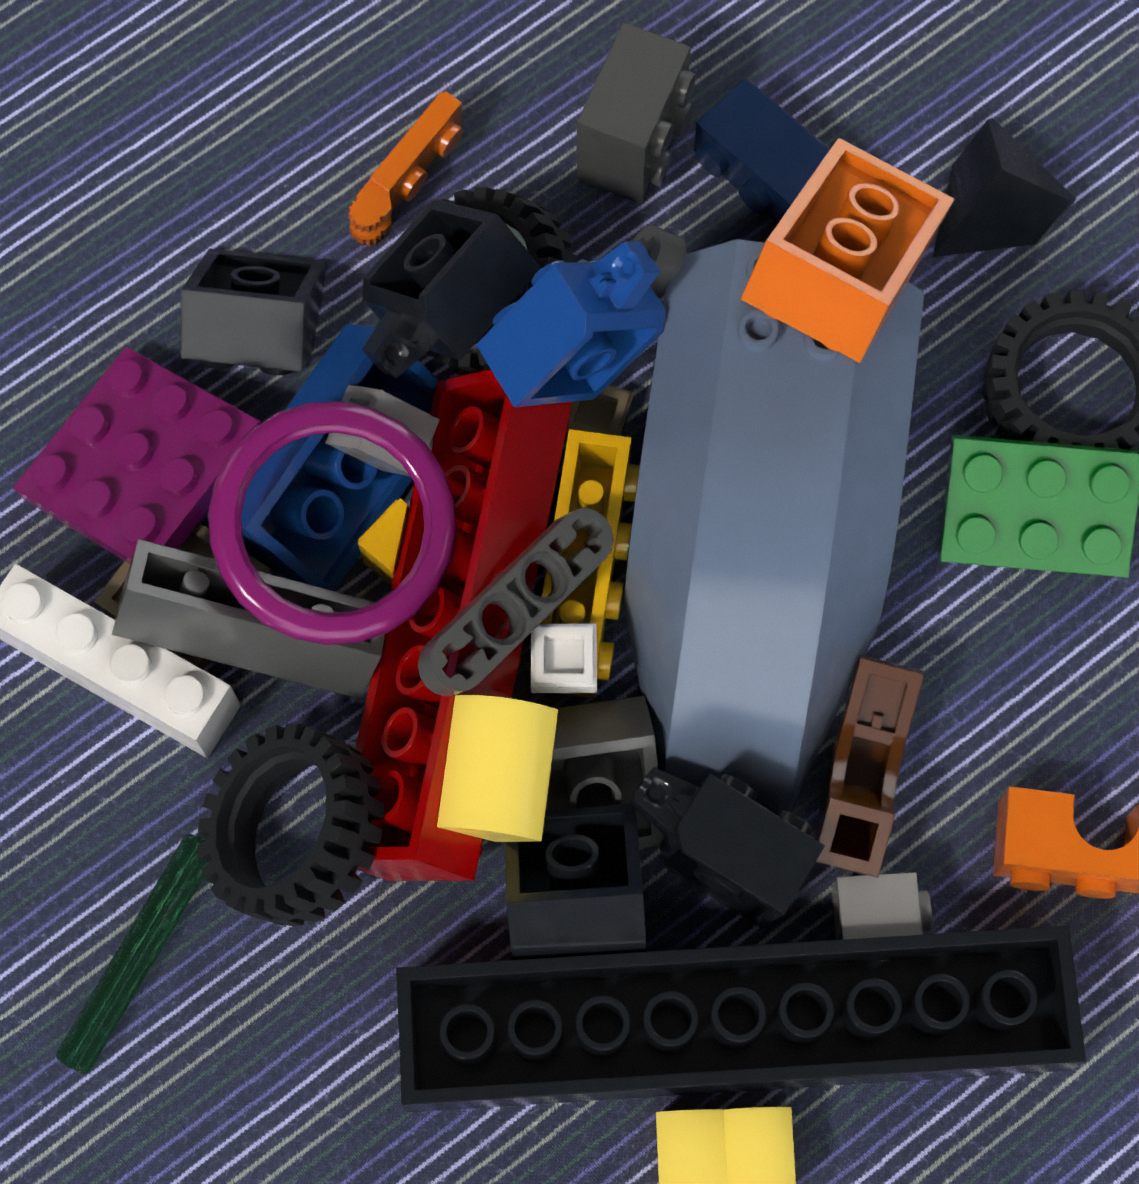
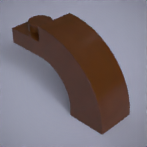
(865, 766)

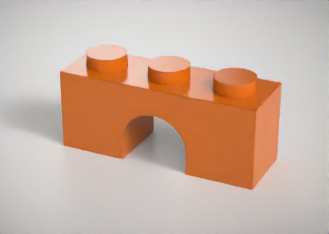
(1042, 846)

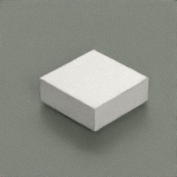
(564, 658)

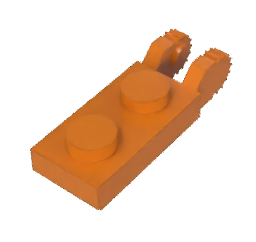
(404, 168)

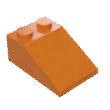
(846, 249)

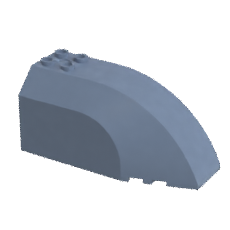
(761, 525)

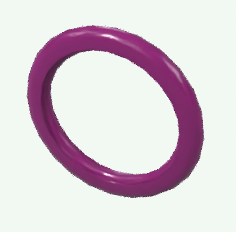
(311, 624)

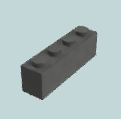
(187, 607)

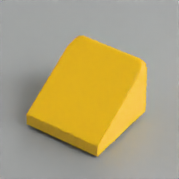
(383, 540)

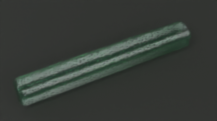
(133, 958)

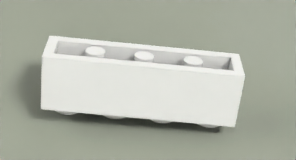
(125, 672)

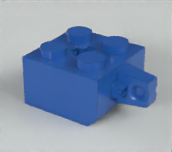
(575, 328)

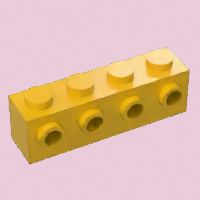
(597, 478)

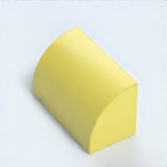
(497, 768)

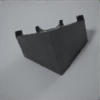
(999, 197)

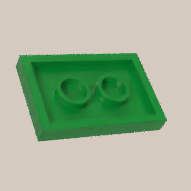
(1040, 506)

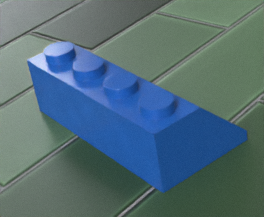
(314, 499)

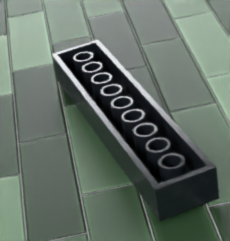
(738, 1019)

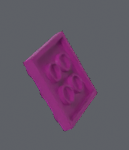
(136, 458)

